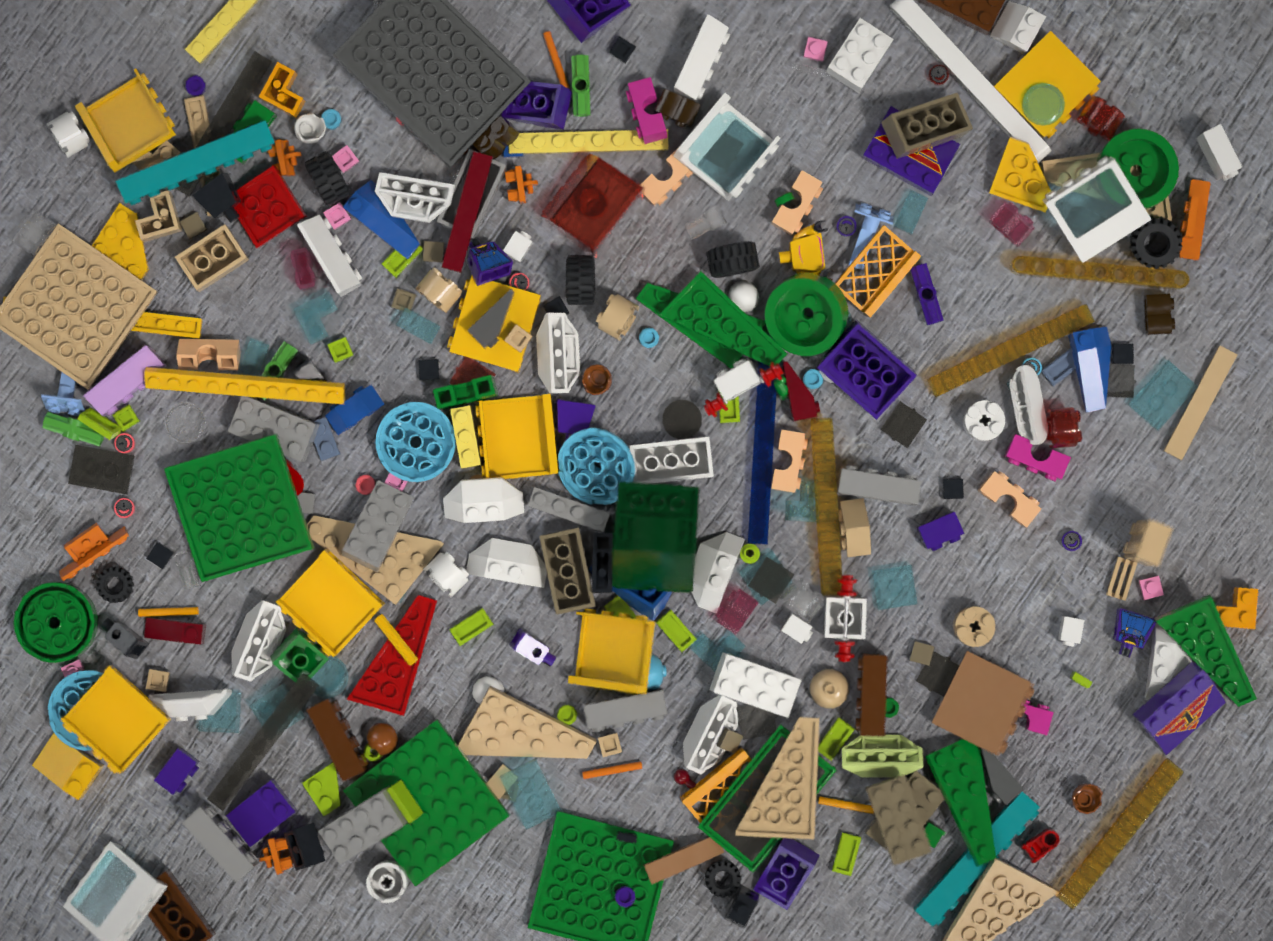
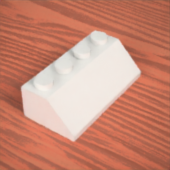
(701, 58)
(329, 254)

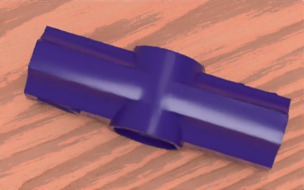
(923, 281)

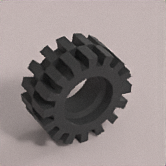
(102, 584)
(722, 891)

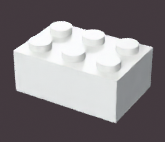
(859, 55)

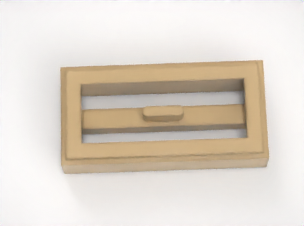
(1130, 576)

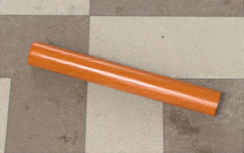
(555, 59)
(612, 770)

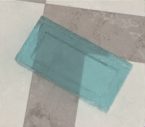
(911, 212)
(417, 325)
(253, 358)

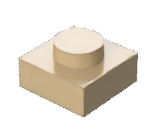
(518, 338)
(157, 680)
(610, 744)

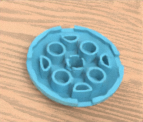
(395, 438)
(581, 474)
(64, 698)

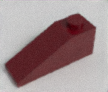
(800, 398)
(175, 631)

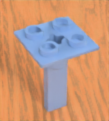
(869, 227)
(64, 400)

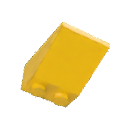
(67, 767)

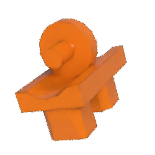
(286, 156)
(516, 175)
(276, 846)

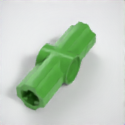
(580, 72)
(282, 359)
(72, 429)

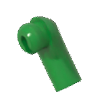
(781, 388)

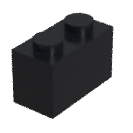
(304, 846)

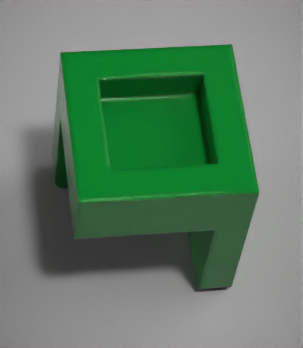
(933, 833)

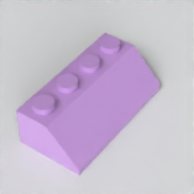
(123, 382)

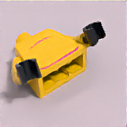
(807, 251)

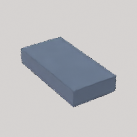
(1059, 368)

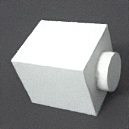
(518, 246)
(797, 629)
(1070, 630)

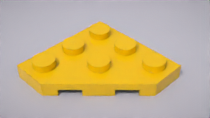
(1020, 176)
(122, 242)

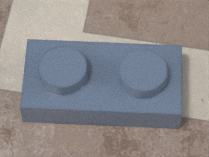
(325, 440)

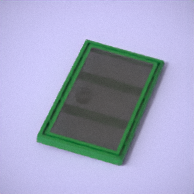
(729, 811)

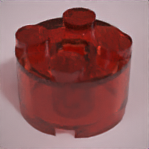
(1100, 118)
(1063, 427)

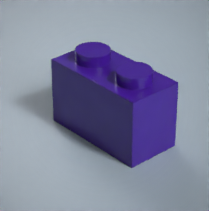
(940, 530)
(176, 771)

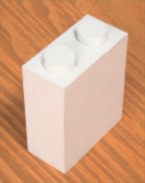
(1219, 153)

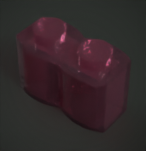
(1011, 223)
(304, 275)
(737, 611)

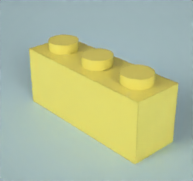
(465, 437)

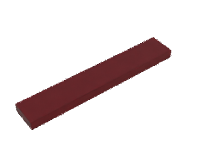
(467, 212)

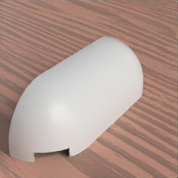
(1029, 405)

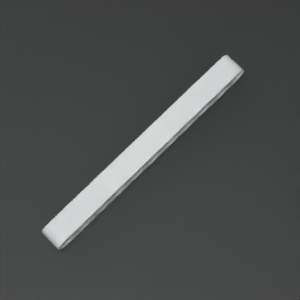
(968, 75)

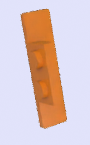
(1194, 221)
(88, 547)

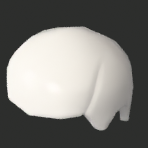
(309, 128)
(744, 295)
(483, 684)

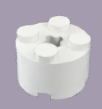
(67, 133)
(976, 429)
(447, 574)
(380, 890)

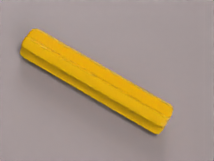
(396, 639)

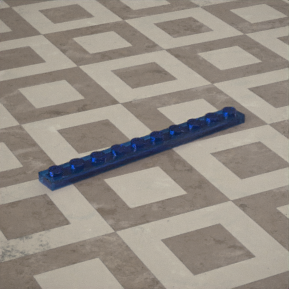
(762, 462)

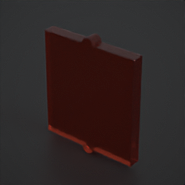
(469, 370)

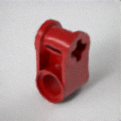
(1039, 845)

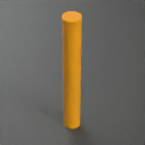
(168, 611)
(845, 804)

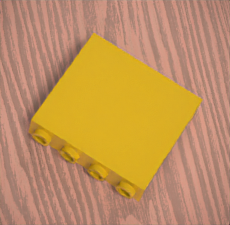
(1052, 64)
(127, 122)
(475, 305)
(517, 437)
(330, 603)
(614, 651)
(115, 720)

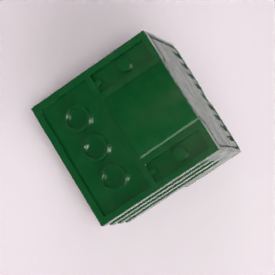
(655, 537)

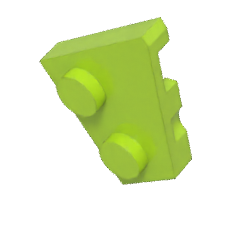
(324, 789)

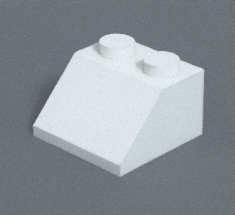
(1017, 26)

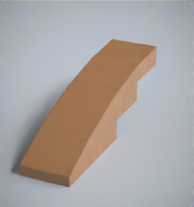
(682, 859)

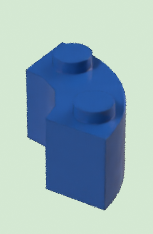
(361, 404)

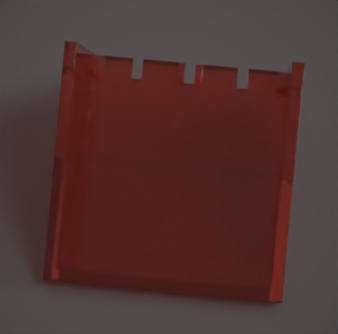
(591, 203)

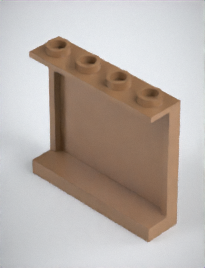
(983, 703)

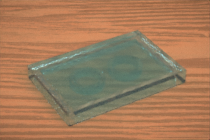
(1162, 395)
(530, 793)

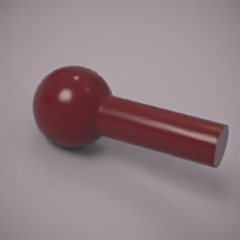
(681, 777)

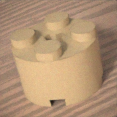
(439, 290)
(617, 316)
(964, 632)

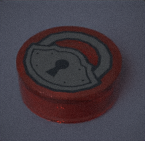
(938, 74)

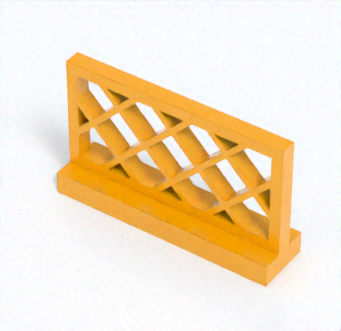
(892, 278)
(711, 781)

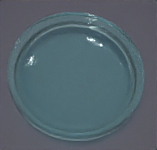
(1043, 104)
(331, 678)

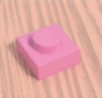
(815, 49)
(345, 159)
(337, 216)
(395, 482)
(1151, 587)
(73, 667)

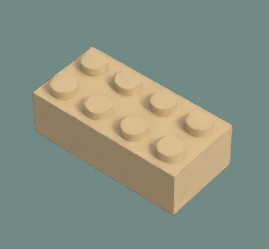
(1147, 542)

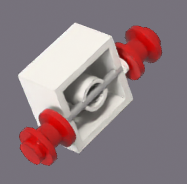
(738, 381)
(845, 617)

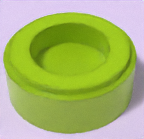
(567, 714)

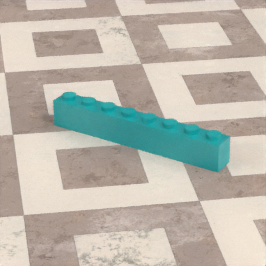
(195, 162)
(963, 872)

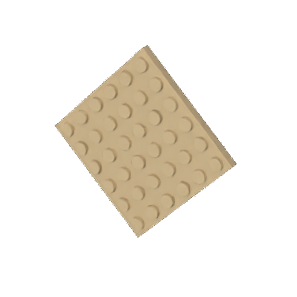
(74, 306)

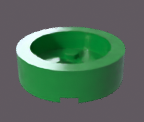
(1154, 158)
(795, 330)
(76, 627)

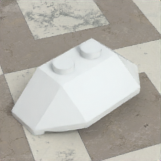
(413, 197)
(558, 353)
(483, 500)
(508, 562)
(714, 568)
(257, 640)
(1165, 661)
(191, 704)
(701, 740)

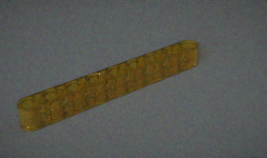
(1109, 270)
(1010, 350)
(826, 505)
(1120, 833)

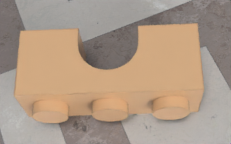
(656, 190)
(790, 219)
(194, 351)
(793, 444)
(1025, 508)

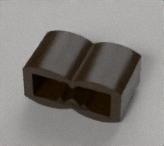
(677, 108)
(496, 137)
(1158, 314)

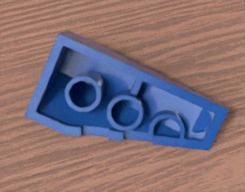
(372, 213)
(1092, 359)
(646, 602)

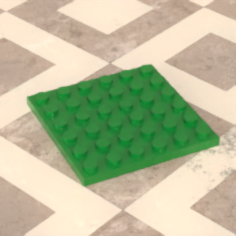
(239, 508)
(448, 790)
(582, 877)

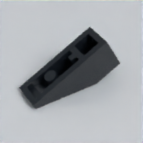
(602, 563)

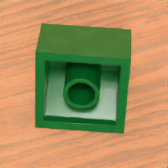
(298, 656)

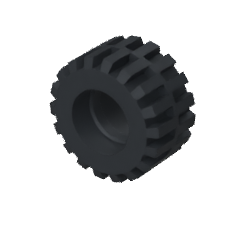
(327, 178)
(732, 259)
(1156, 259)
(580, 279)

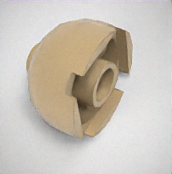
(829, 688)

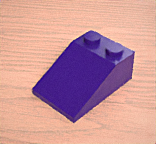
(540, 105)
(261, 812)
(786, 872)

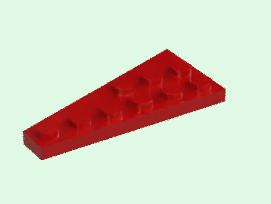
(389, 677)

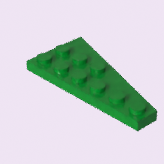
(658, 298)
(714, 315)
(1205, 639)
(962, 783)

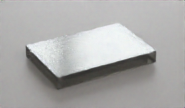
(101, 469)

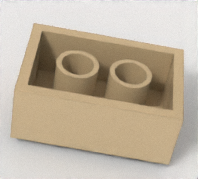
(212, 258)

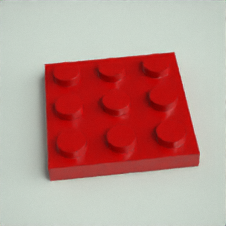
(267, 207)

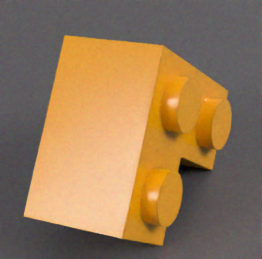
(277, 91)
(1243, 610)

